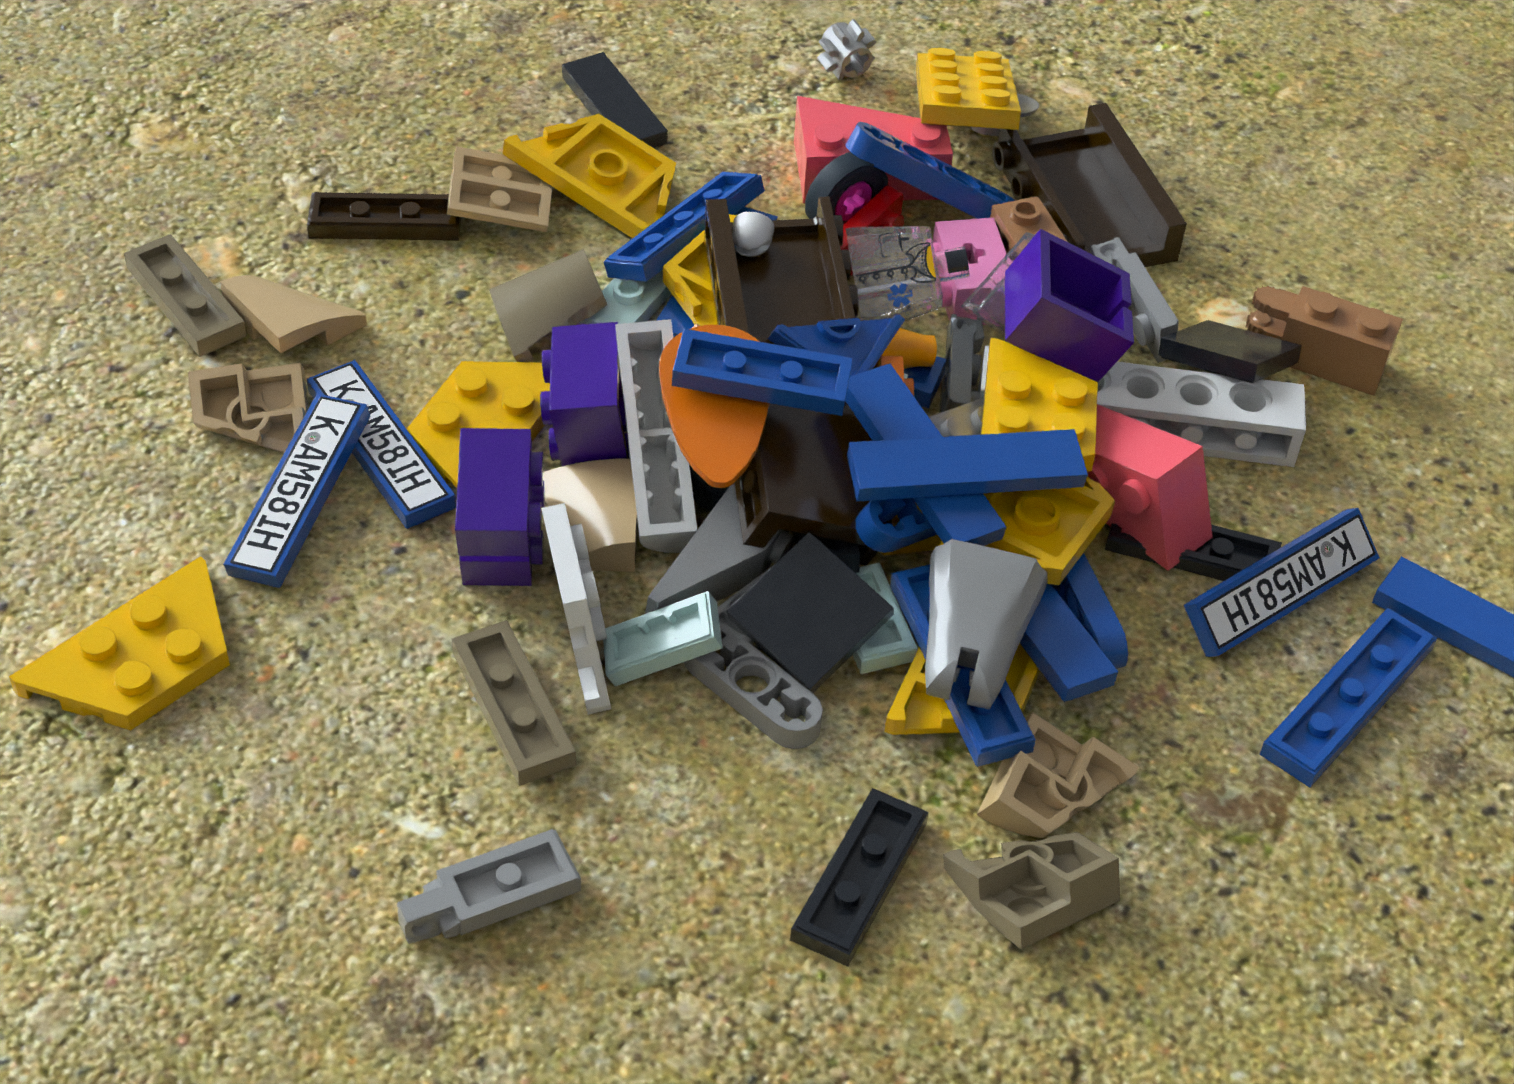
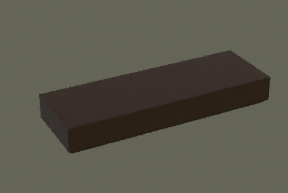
(381, 217)

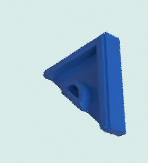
(842, 337)

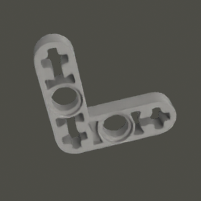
(761, 707)

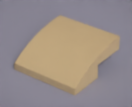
(497, 191)

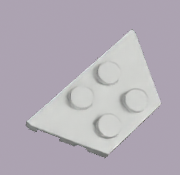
(579, 603)

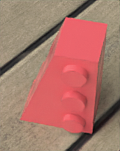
(826, 126)
(1155, 485)

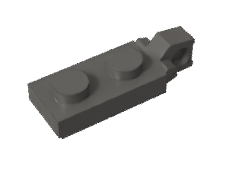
(962, 363)

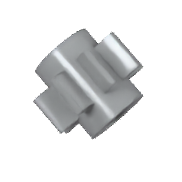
(846, 49)

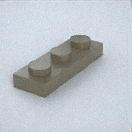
(185, 295)
(513, 702)

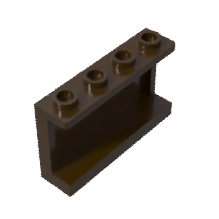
(1094, 187)
(790, 284)
(802, 478)

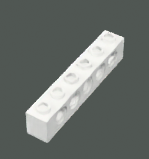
(1216, 411)

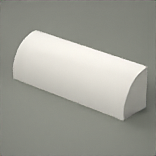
(657, 464)

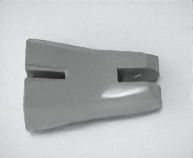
(978, 616)

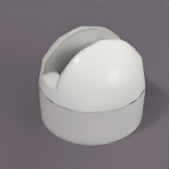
(752, 233)

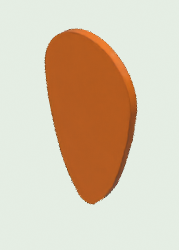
(712, 429)

